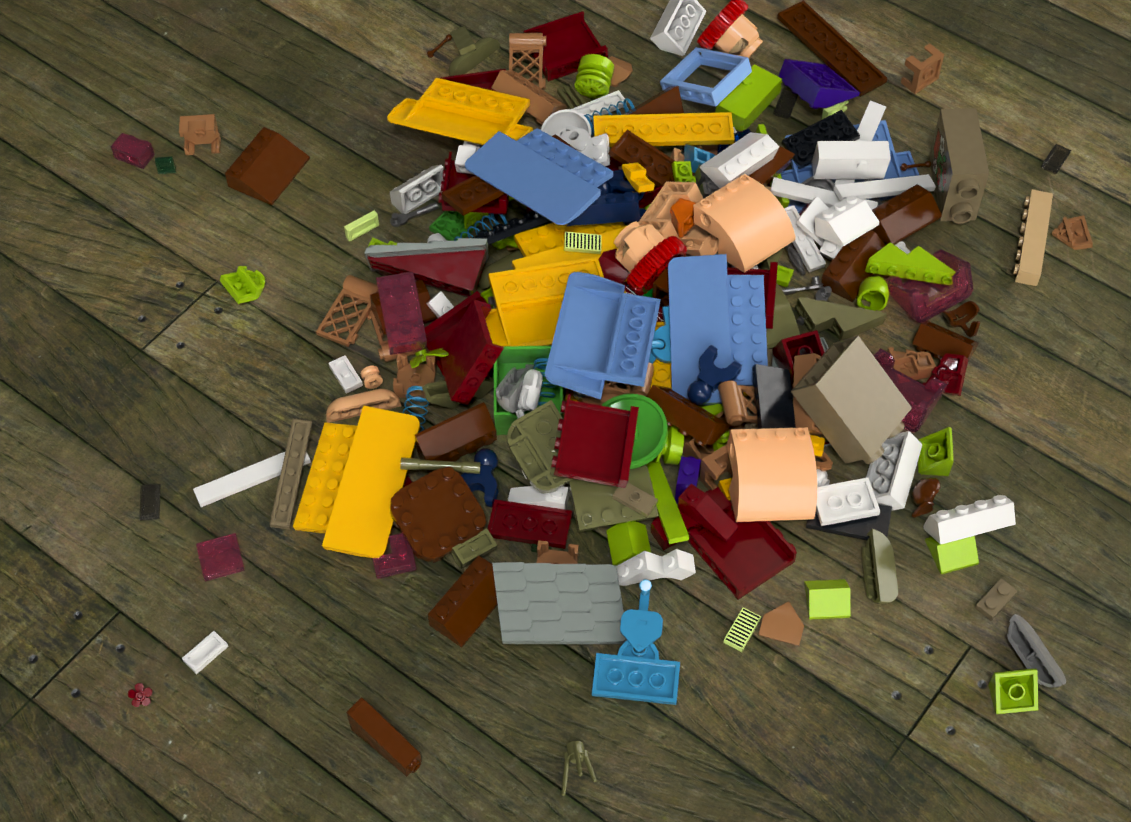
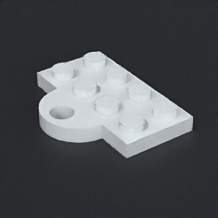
(593, 147)

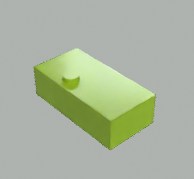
(750, 97)

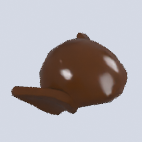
(924, 495)

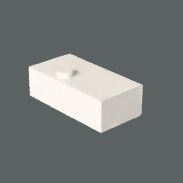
(851, 159)

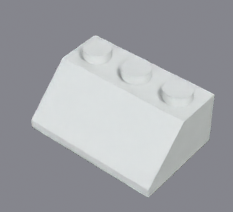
(418, 189)
(845, 221)

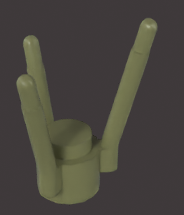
(576, 754)

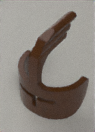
(971, 310)

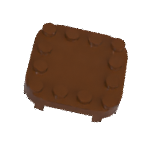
(437, 513)

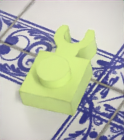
(835, 108)

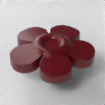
(140, 695)

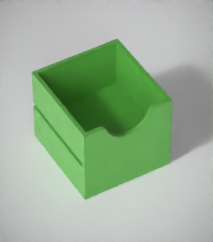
(518, 357)

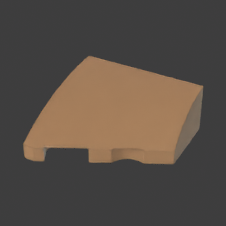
(913, 364)

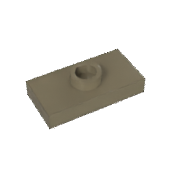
(635, 499)

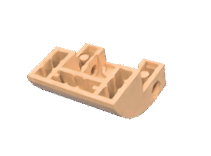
(745, 221)
(696, 240)
(772, 474)

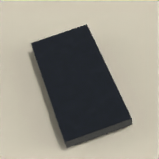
(832, 128)
(514, 227)
(773, 397)
(856, 528)

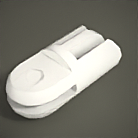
(530, 390)

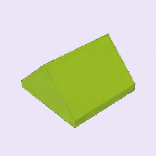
(936, 453)
(627, 541)
(954, 554)
(828, 599)
(1014, 691)

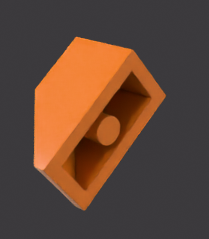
(682, 216)

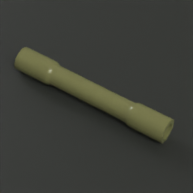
(418, 464)

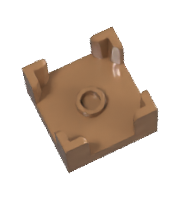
(924, 72)
(199, 130)
(415, 376)
(714, 466)
(545, 555)

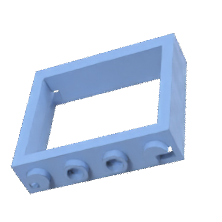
(737, 65)

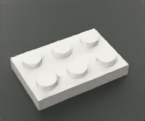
(846, 502)

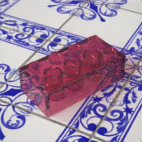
(401, 313)

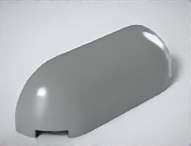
(510, 388)
(1034, 652)

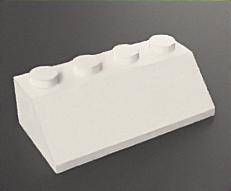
(678, 26)
(740, 158)
(894, 470)
(971, 519)

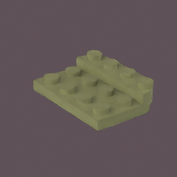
(532, 445)

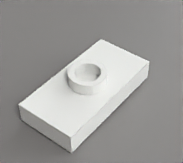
(439, 304)

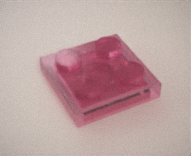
(220, 557)

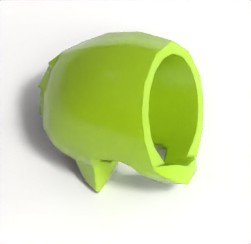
(874, 291)

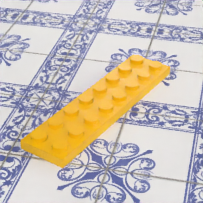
(669, 128)

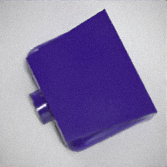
(688, 474)

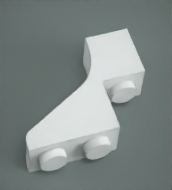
(464, 152)
(650, 566)

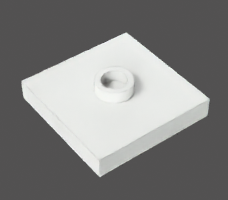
(807, 218)

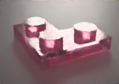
(399, 561)

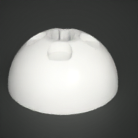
(564, 121)

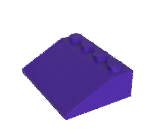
(816, 83)

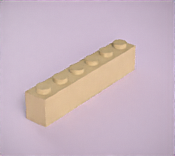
(1034, 237)

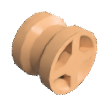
(371, 377)

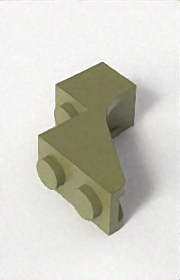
(438, 392)

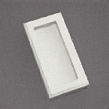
(205, 652)

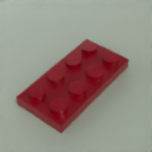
(529, 523)

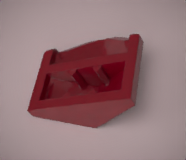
(612, 268)

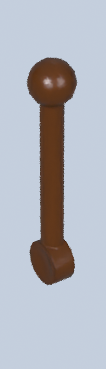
(431, 53)
(904, 166)

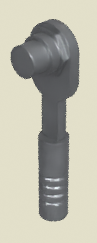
(401, 219)
(816, 283)
(822, 294)

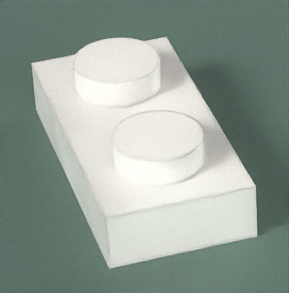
(345, 374)

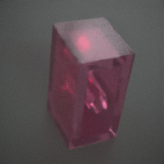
(132, 150)

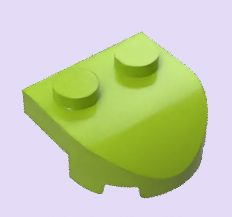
(244, 284)

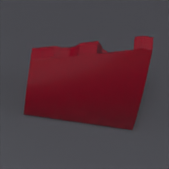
(952, 372)

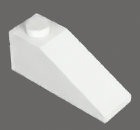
(531, 496)

